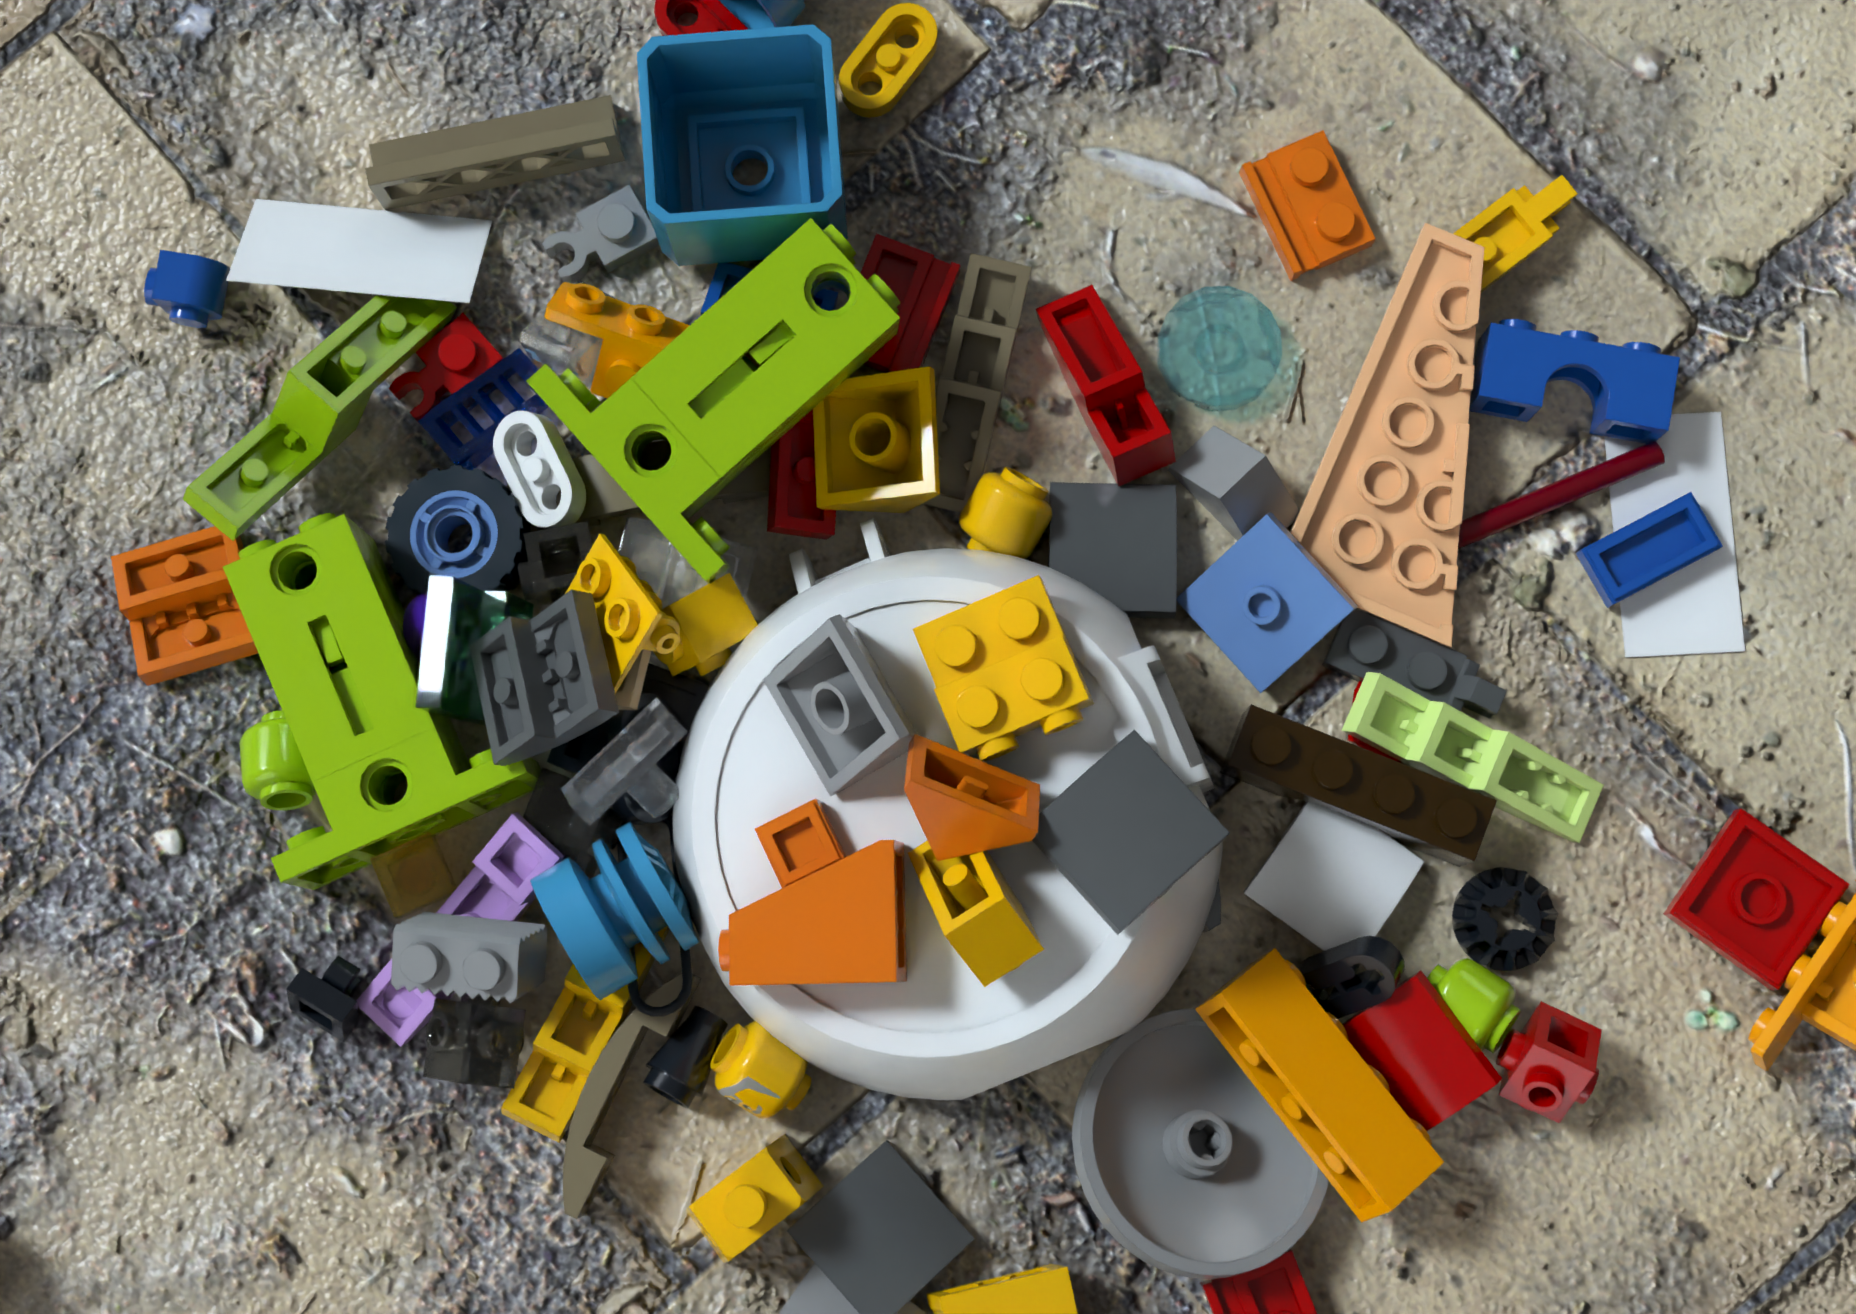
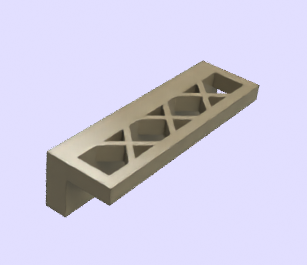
(495, 153)

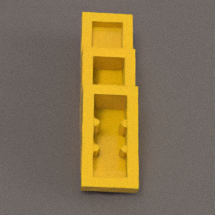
(568, 1050)

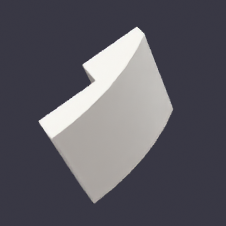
(1333, 877)

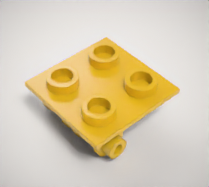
(625, 609)

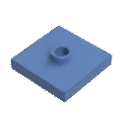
(1266, 602)

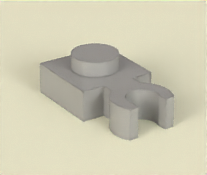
(612, 230)

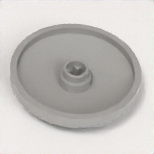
(1189, 1154)

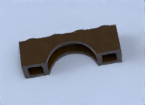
(1359, 783)

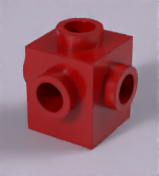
(1550, 1062)

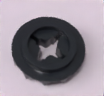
(1477, 930)

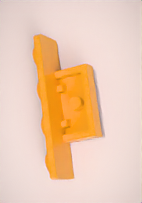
(629, 332)
(1819, 991)

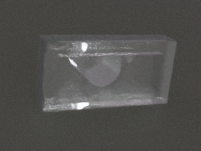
(629, 767)

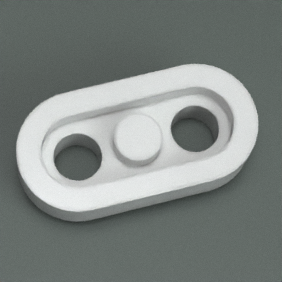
(540, 475)

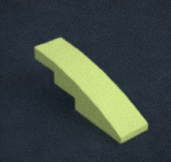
(1472, 755)

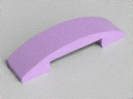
(493, 890)

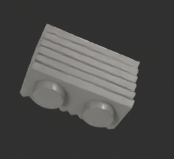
(468, 956)

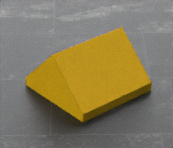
(878, 443)

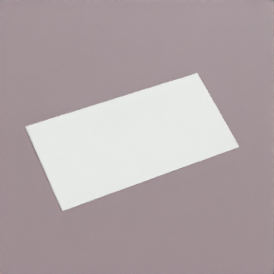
(360, 251)
(1700, 604)

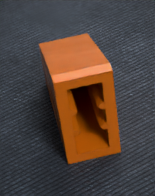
(826, 926)

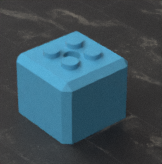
(731, 100)

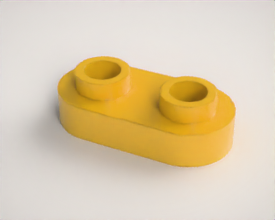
(885, 62)

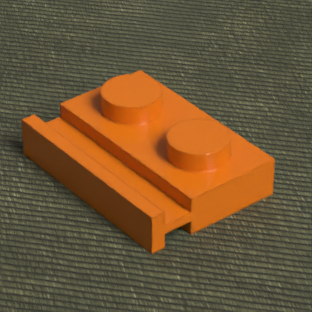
(1307, 205)

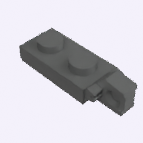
(1422, 665)

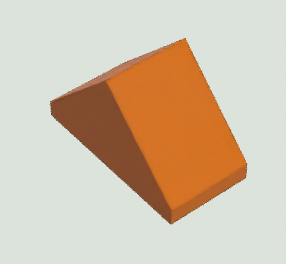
(967, 802)

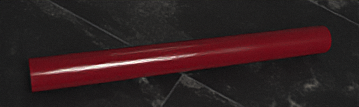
(1560, 493)

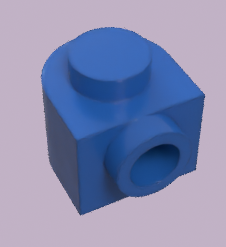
(187, 288)

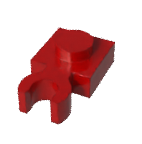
(451, 361)

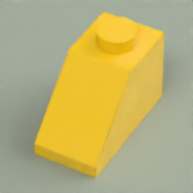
(977, 911)

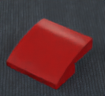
(1422, 1052)

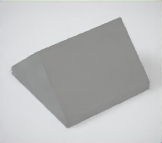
(840, 706)

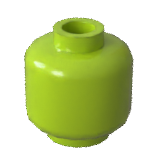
(273, 765)
(1478, 1000)

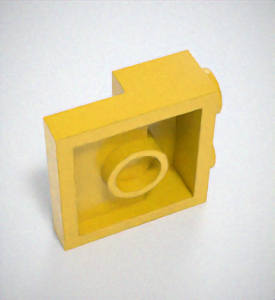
(1003, 670)

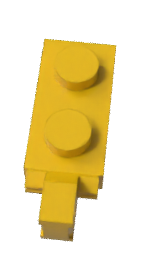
(1516, 227)

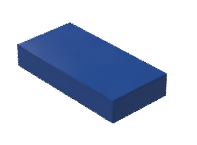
(1649, 549)

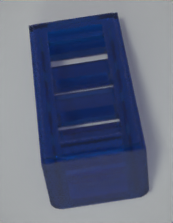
(457, 408)

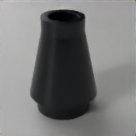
(683, 1062)

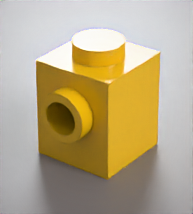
(709, 624)

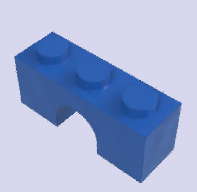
(1626, 384)

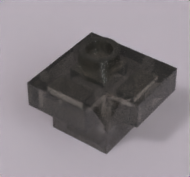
(563, 827)

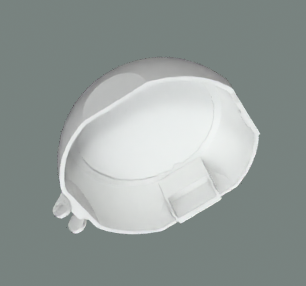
(941, 1027)

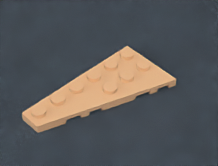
(1395, 469)

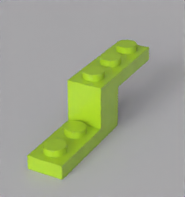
(314, 409)

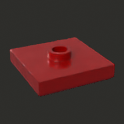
(1756, 899)

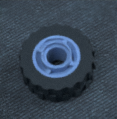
(440, 504)

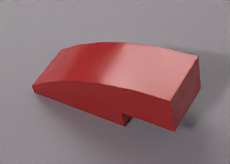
(1107, 385)

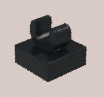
(327, 1000)

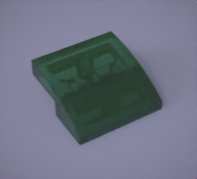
(454, 621)

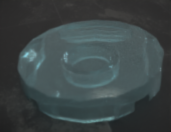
(1219, 348)

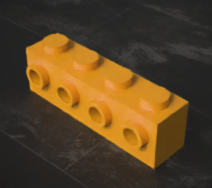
(1320, 1086)

